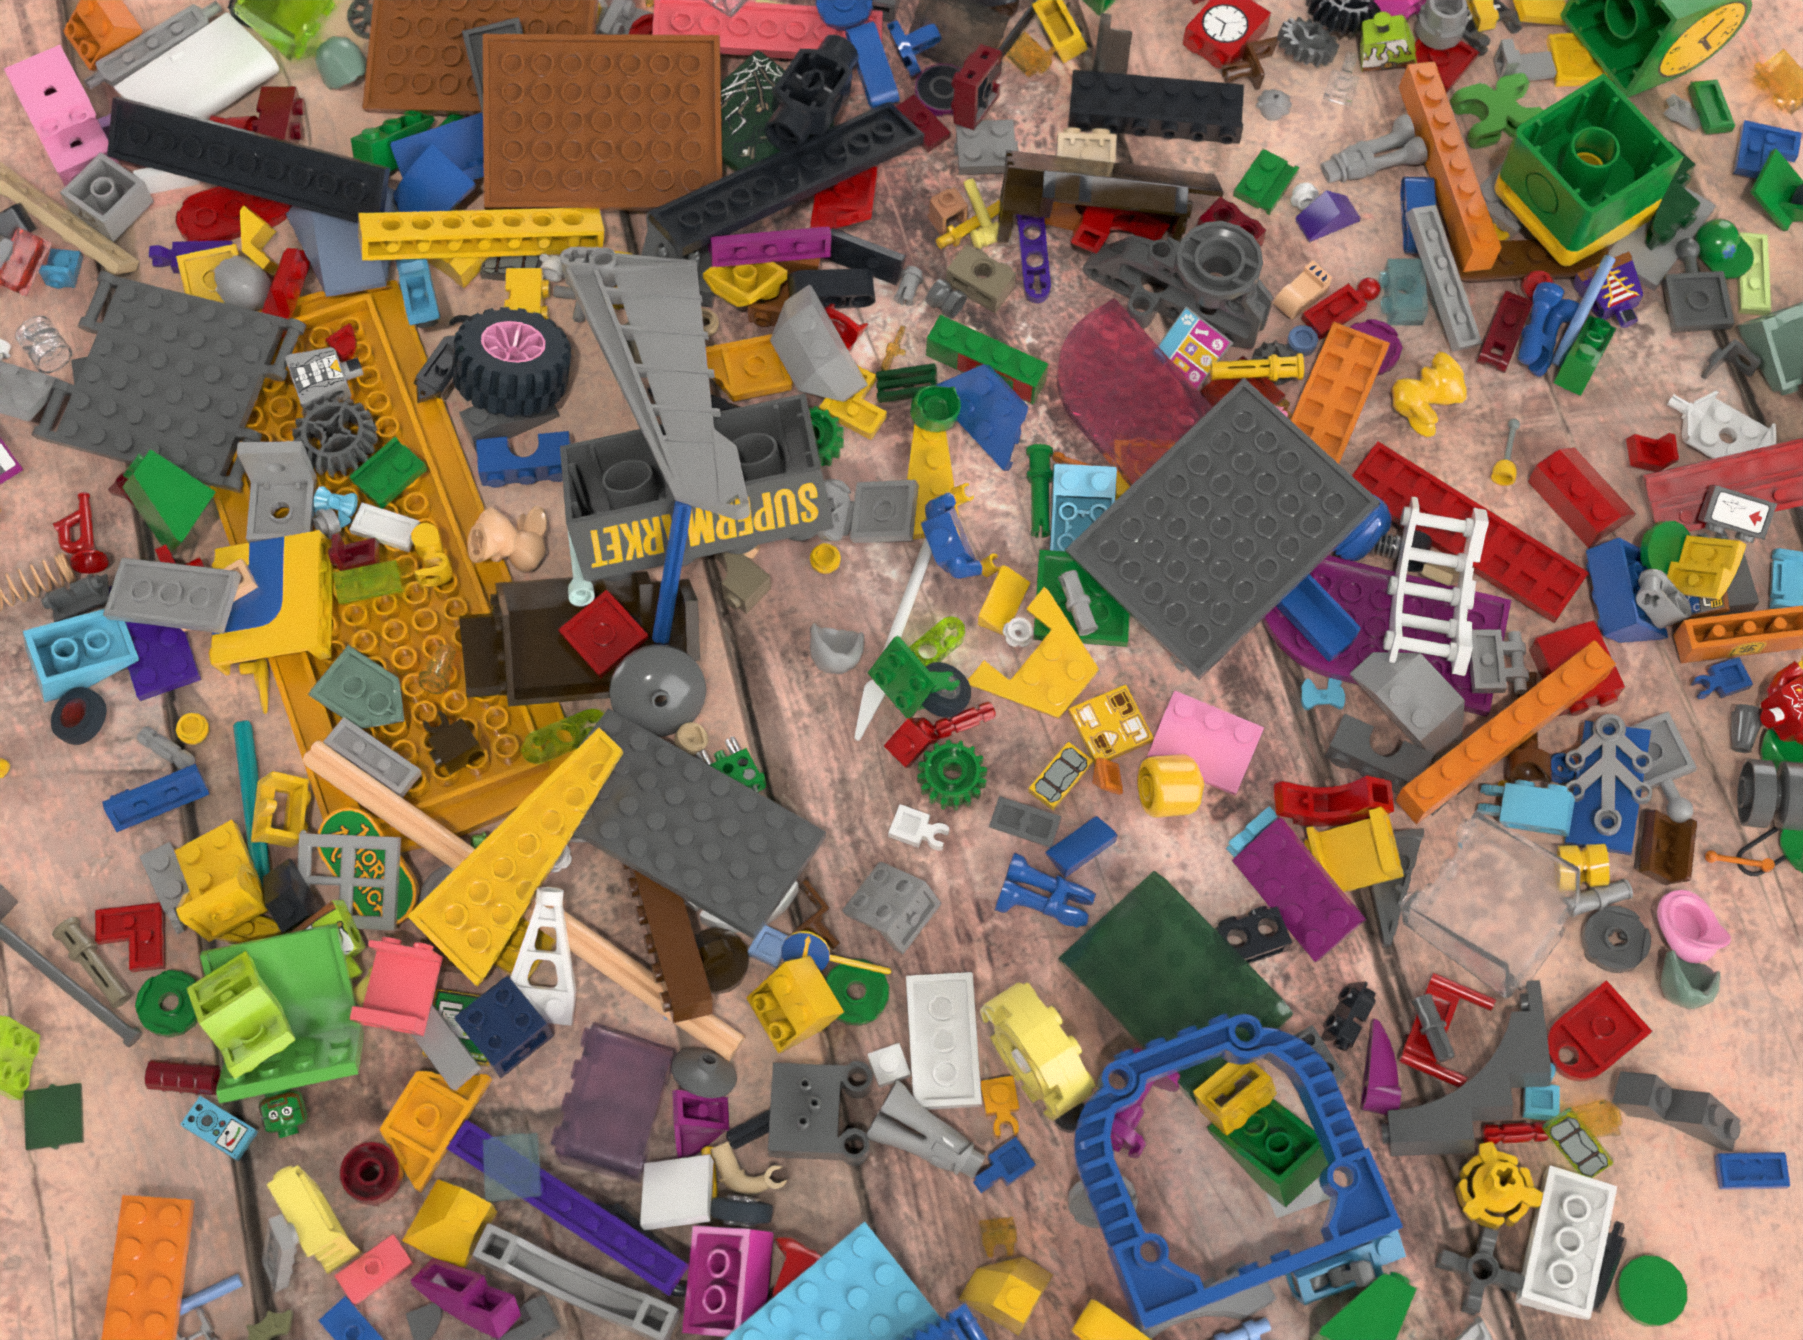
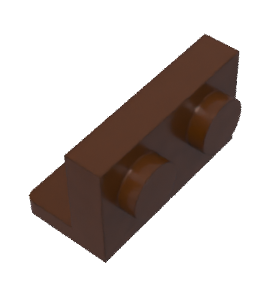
(1667, 848)

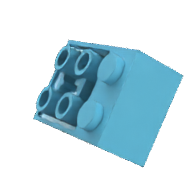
(1078, 499)

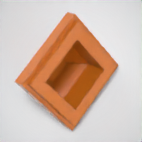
(1107, 776)

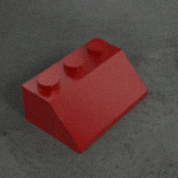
(1580, 495)

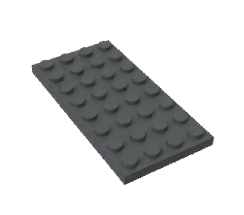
(696, 829)

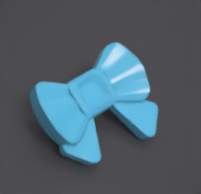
(345, 504)
(1312, 696)

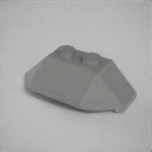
(814, 349)
(1414, 699)

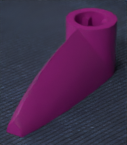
(1380, 1077)

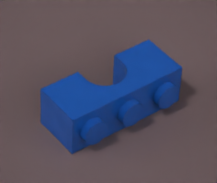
(500, 467)

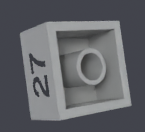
(107, 196)

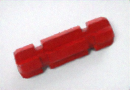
(965, 720)
(1514, 1133)

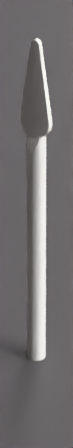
(872, 692)

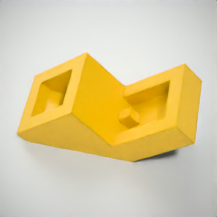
(254, 236)

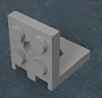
(279, 478)

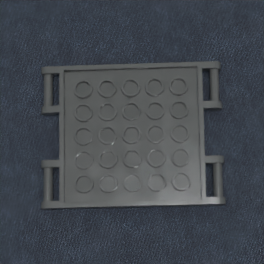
(169, 379)

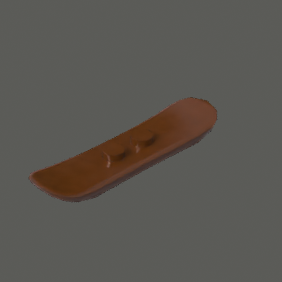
(1524, 256)

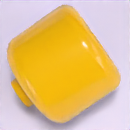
(1170, 785)

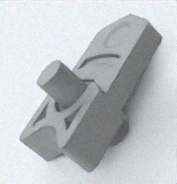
(1682, 112)

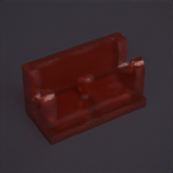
(25, 262)

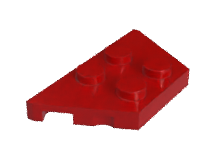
(846, 201)

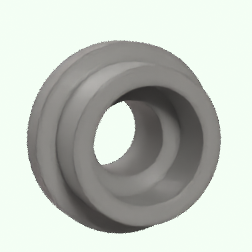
(327, 522)

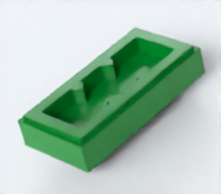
(1711, 106)

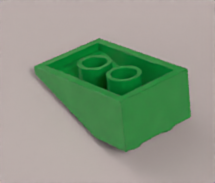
(1275, 1151)

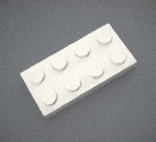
(943, 1040)

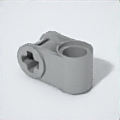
(1661, 599)

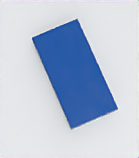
(1582, 824)

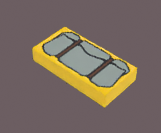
(1060, 776)

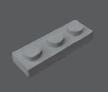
(373, 757)

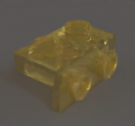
(1783, 79)

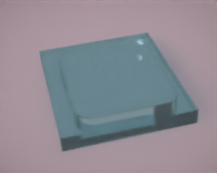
(511, 1167)

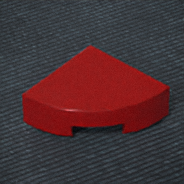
(344, 342)

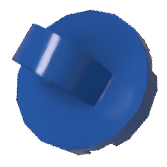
(913, 43)

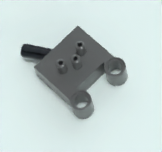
(806, 1113)

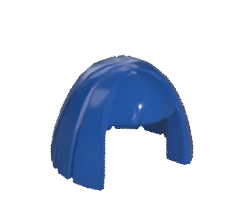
(1367, 534)

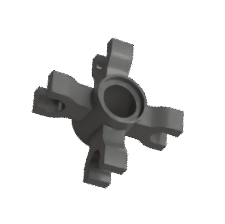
(1475, 1287)

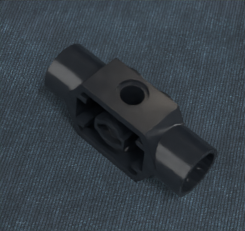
(811, 93)

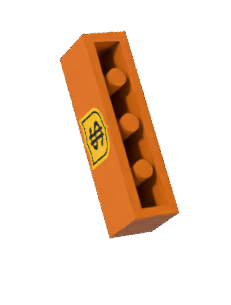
(1740, 634)

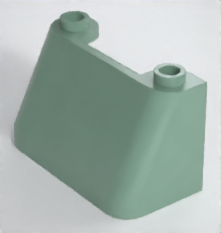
(1779, 345)

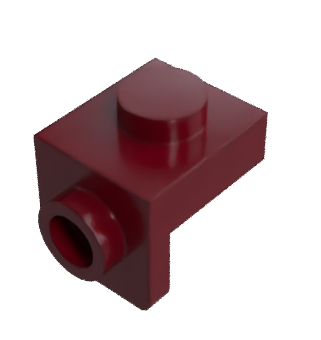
(354, 554)

